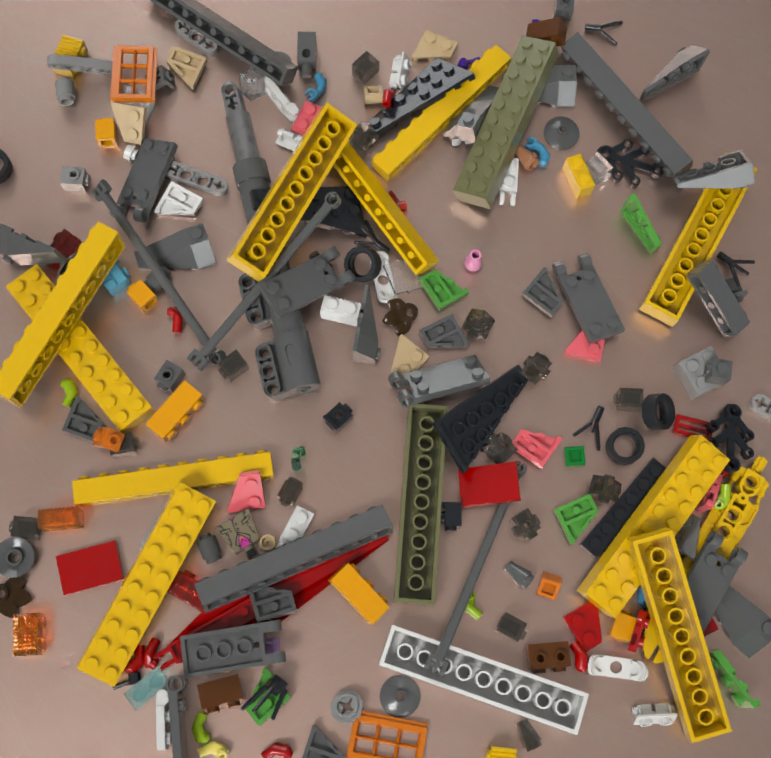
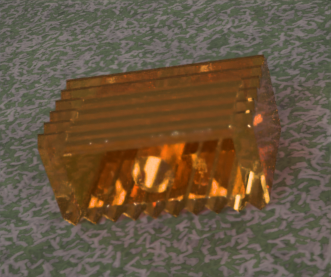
(60, 518)
(28, 634)

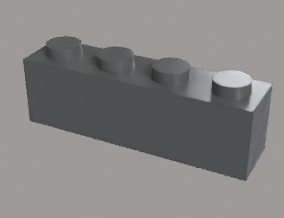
(718, 298)

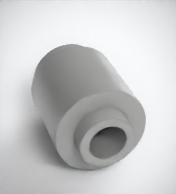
(65, 91)

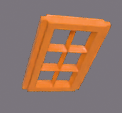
(151, 72)
(388, 722)

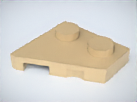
(434, 46)
(186, 65)
(131, 121)
(408, 356)

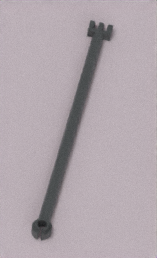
(101, 193)
(200, 357)
(468, 588)

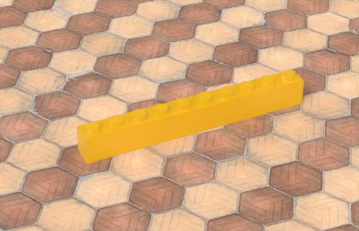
(438, 115)
(384, 211)
(163, 480)

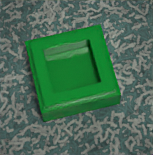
(574, 456)

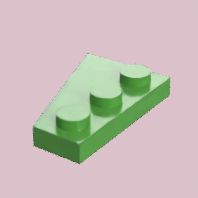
(640, 223)
(727, 677)

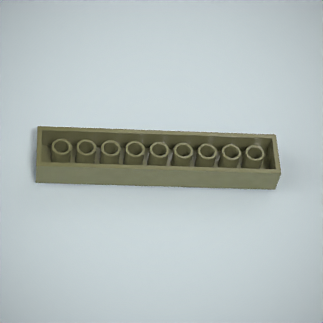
(506, 122)
(420, 508)

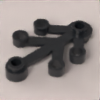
(627, 161)
(732, 415)

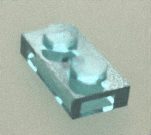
(146, 688)

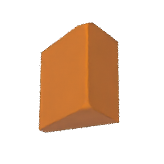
(549, 585)

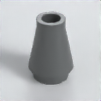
(519, 574)

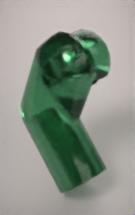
(295, 459)

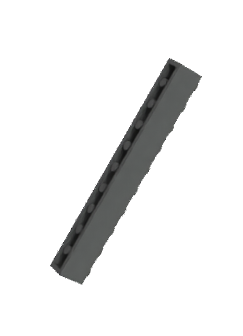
(232, 39)
(627, 106)
(293, 558)

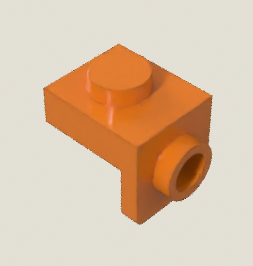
(108, 438)

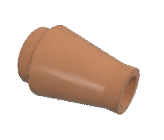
(527, 158)

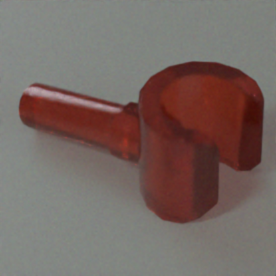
(402, 204)

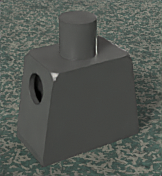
(306, 53)

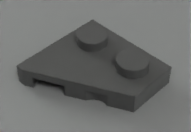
(543, 294)
(444, 334)
(82, 421)
(688, 537)
(272, 604)
(320, 746)

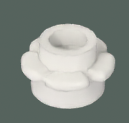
(130, 153)

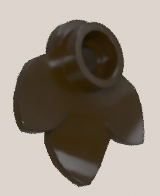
(398, 317)
(14, 596)

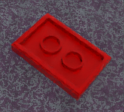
(489, 485)
(89, 568)

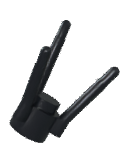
(275, 686)

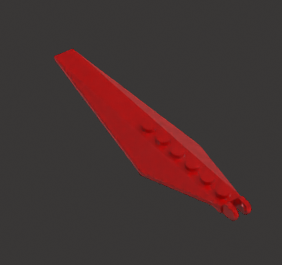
(241, 612)

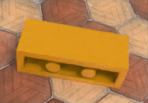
(175, 411)
(359, 593)

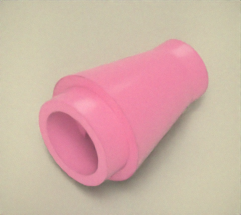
(473, 261)

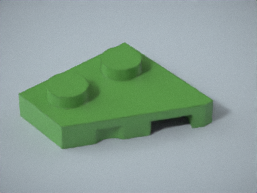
(441, 289)
(576, 516)
(268, 706)

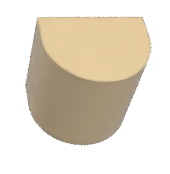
(373, 94)

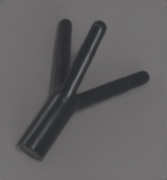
(598, 28)
(378, 244)
(733, 263)
(595, 425)

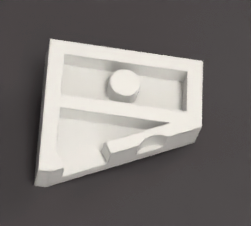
(178, 201)

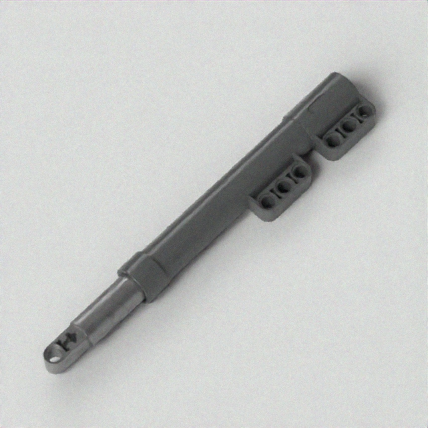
(291, 348)

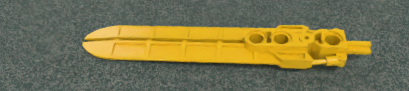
(734, 529)

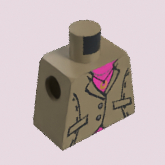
(240, 534)

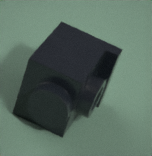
(337, 424)
(451, 516)

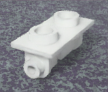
(401, 65)
(288, 139)
(662, 715)

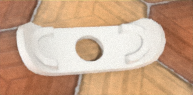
(383, 292)
(630, 668)

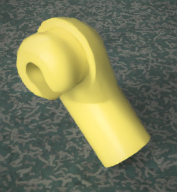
(215, 748)

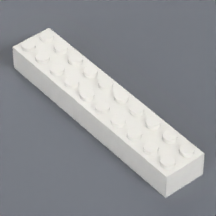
(486, 680)

